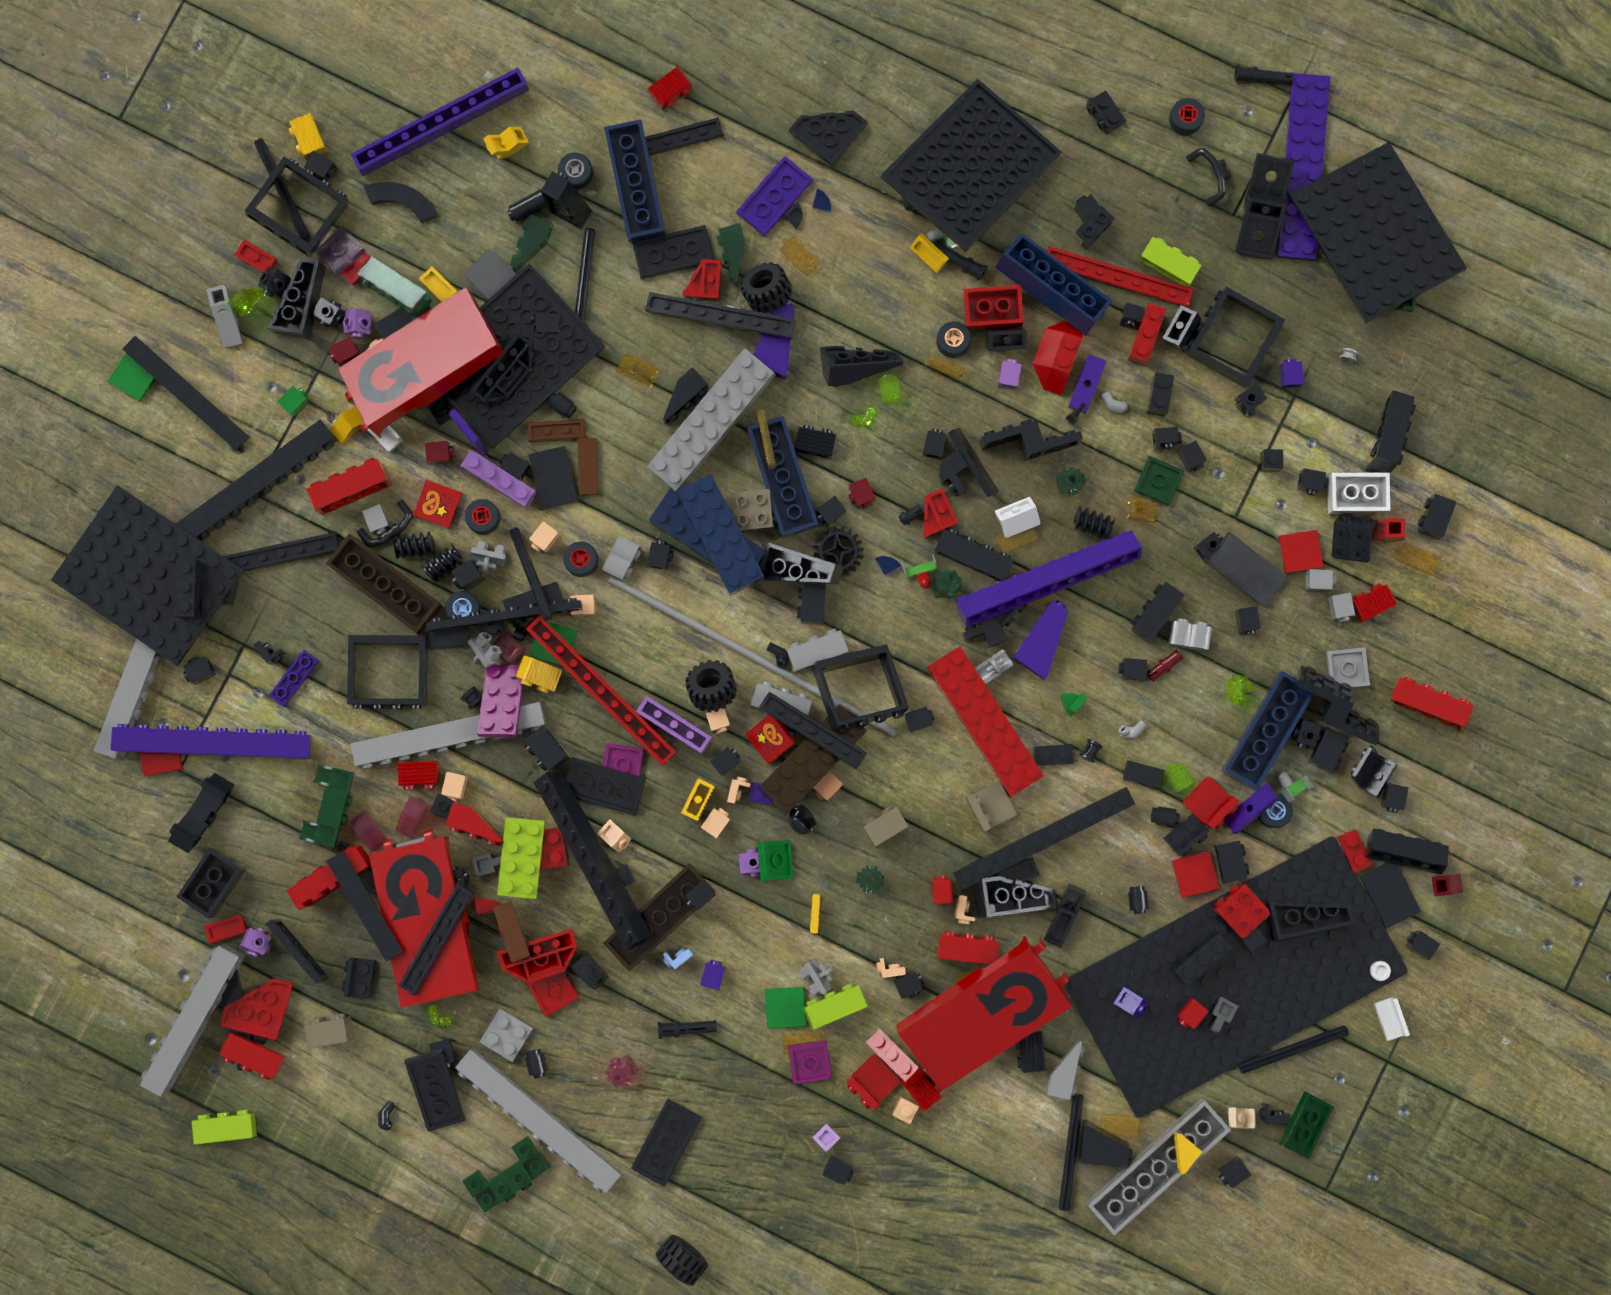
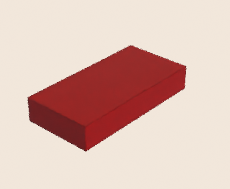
(225, 928)

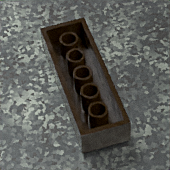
(384, 584)
(804, 768)
(661, 915)

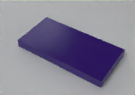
(774, 196)
(468, 432)

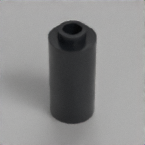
(526, 206)

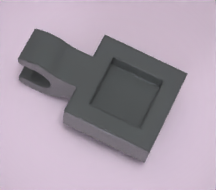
(485, 864)
(1224, 1011)

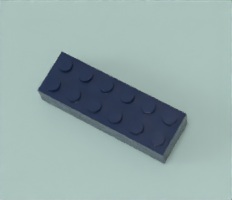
(635, 180)
(1053, 284)
(786, 483)
(673, 520)
(720, 534)
(1267, 731)

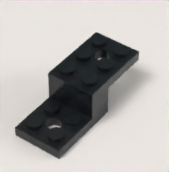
(1264, 205)
(1030, 439)
(1338, 705)

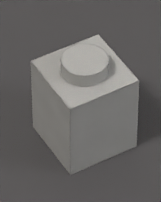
(376, 519)
(1320, 580)
(1341, 607)

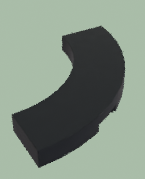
(401, 194)

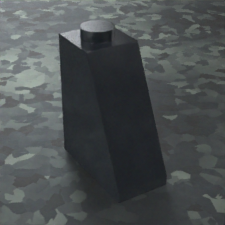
(1102, 1147)

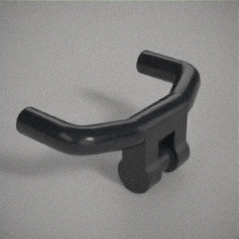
(1219, 169)
(391, 533)

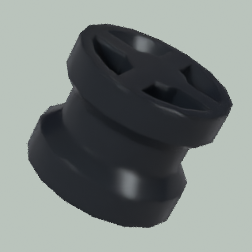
(472, 698)

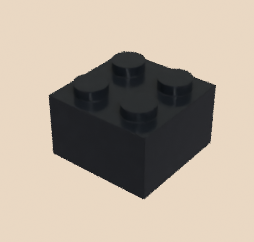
(546, 748)

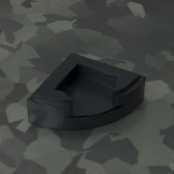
(794, 215)

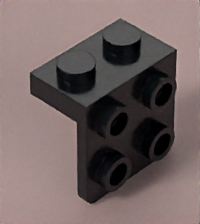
(1353, 537)
(1372, 772)

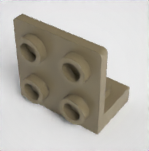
(753, 510)
(991, 806)

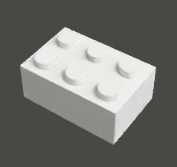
(1358, 493)

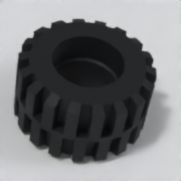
(766, 287)
(714, 697)
(681, 1260)

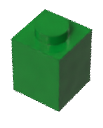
(294, 401)

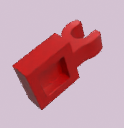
(351, 272)

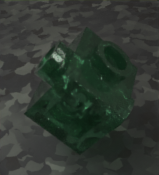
(1065, 485)
(946, 584)
(862, 879)

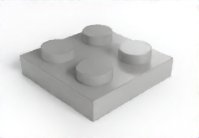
(1348, 666)
(506, 1034)

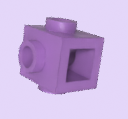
(357, 323)
(744, 860)
(248, 942)

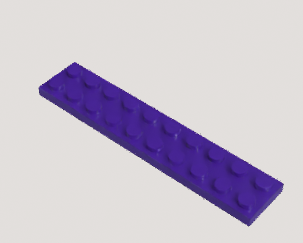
(1306, 147)

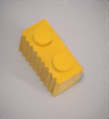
(307, 135)
(539, 674)
(698, 799)

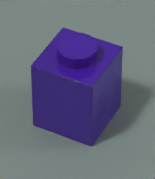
(1291, 374)
(712, 974)

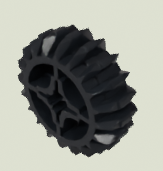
(846, 550)

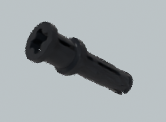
(1254, 74)
(967, 264)
(676, 1029)

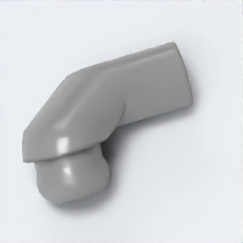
(1114, 405)
(1132, 732)

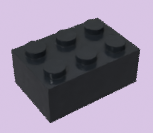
(211, 883)

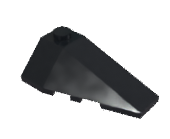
(849, 366)
(1005, 896)

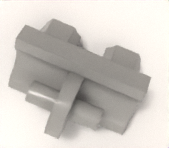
(488, 559)
(485, 653)
(994, 666)
(819, 975)

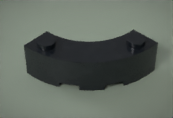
(202, 813)

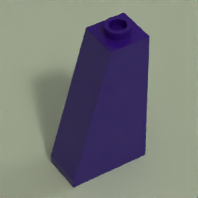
(775, 350)
(1041, 643)

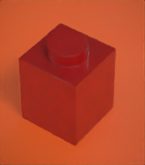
(1191, 1014)

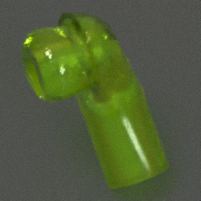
(864, 419)
(437, 1019)

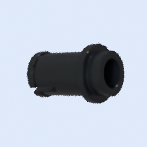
(910, 515)

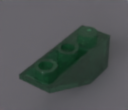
(535, 238)
(734, 247)

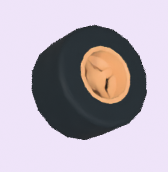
(958, 335)

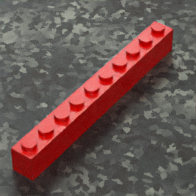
(601, 691)

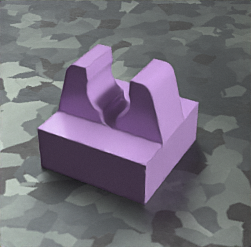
(826, 1137)

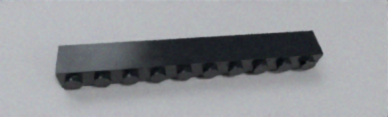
(258, 481)
(1043, 838)
(592, 859)

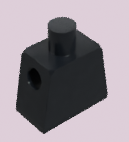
(589, 970)

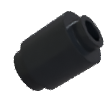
(562, 405)
(1165, 816)
(1138, 899)
(536, 1063)

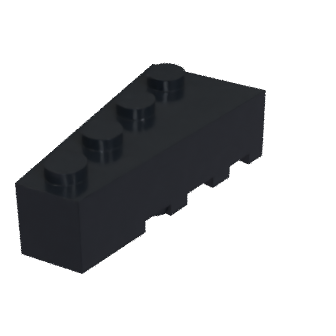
(565, 200)
(788, 565)

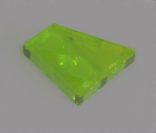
(245, 299)

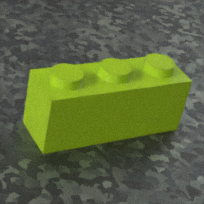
(1170, 262)
(834, 1006)
(224, 1127)

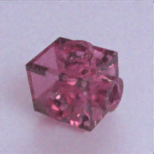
(621, 1071)

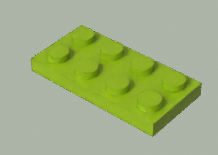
(521, 858)

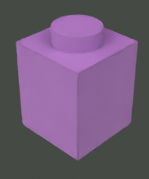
(1009, 374)

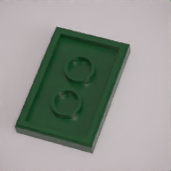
(1306, 1125)

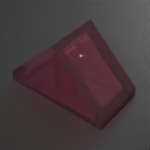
(510, 649)
(368, 831)

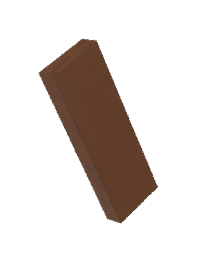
(556, 430)
(588, 466)
(511, 932)

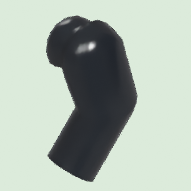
(780, 654)
(383, 1116)

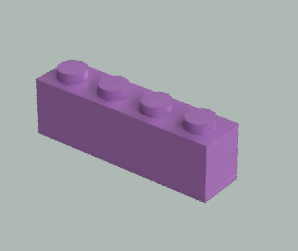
(499, 479)
(674, 725)

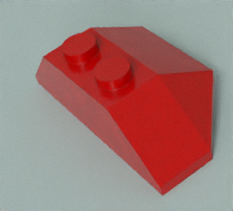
(1056, 356)
(548, 957)

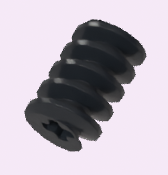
(1093, 522)
(414, 545)
(442, 564)

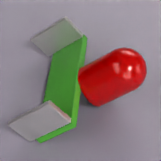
(921, 570)

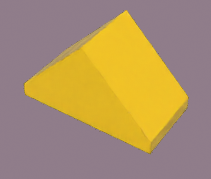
(347, 424)
(1185, 1153)

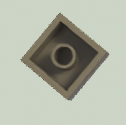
(885, 826)
(327, 1032)

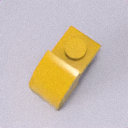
(506, 143)

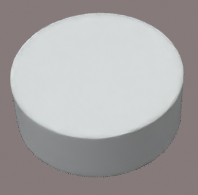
(1380, 970)

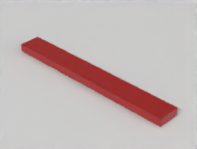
(1124, 278)

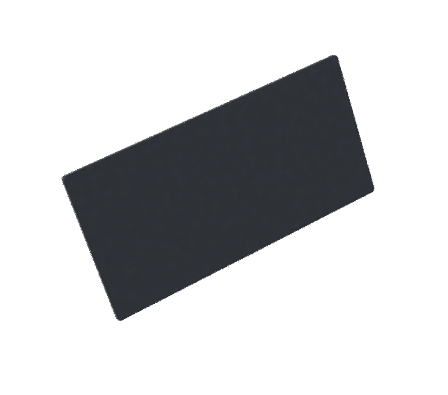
(1276, 986)

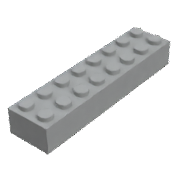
(711, 420)
(192, 1020)
(1155, 1167)

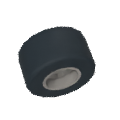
(576, 164)

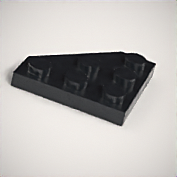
(828, 133)

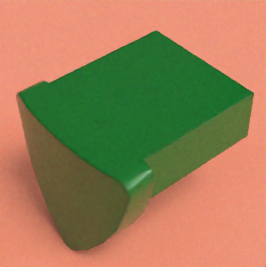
(1072, 702)

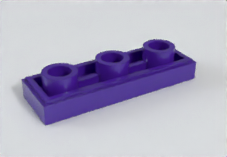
(1091, 373)
(302, 668)
(1251, 808)

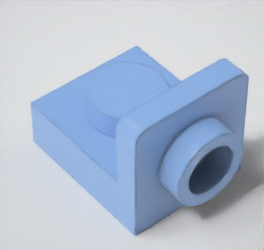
(681, 957)

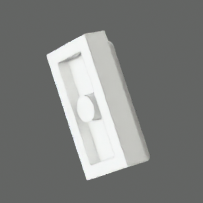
(389, 439)
(1018, 517)
(1391, 1018)

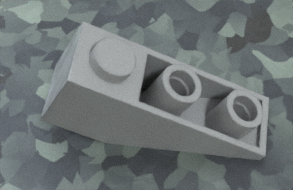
(224, 316)
(1062, 1076)

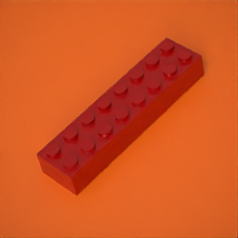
(985, 721)

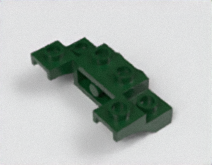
(333, 806)
(515, 1177)

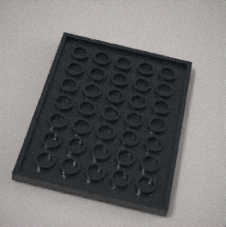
(971, 165)
(1377, 232)
(554, 355)
(129, 573)

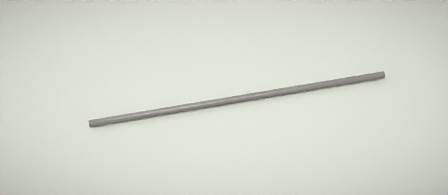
(742, 650)

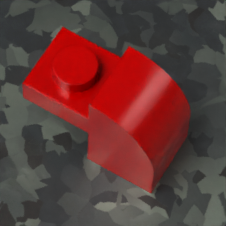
(1390, 530)

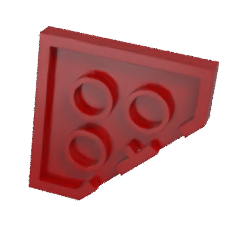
(260, 1010)

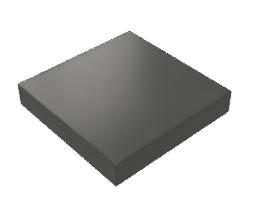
(489, 274)

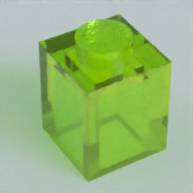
(889, 389)
(1178, 776)

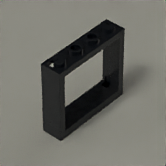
(280, 231)
(1194, 353)
(854, 658)
(359, 703)

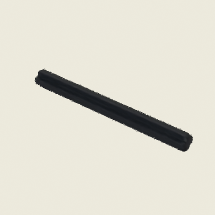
(282, 190)
(584, 275)
(531, 574)
(1293, 1049)
(1071, 1151)

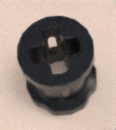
(1090, 750)

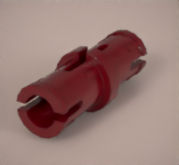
(1164, 665)

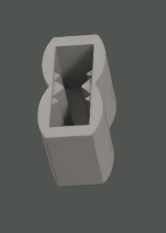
(621, 558)
(1189, 635)

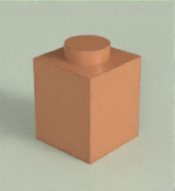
(827, 787)

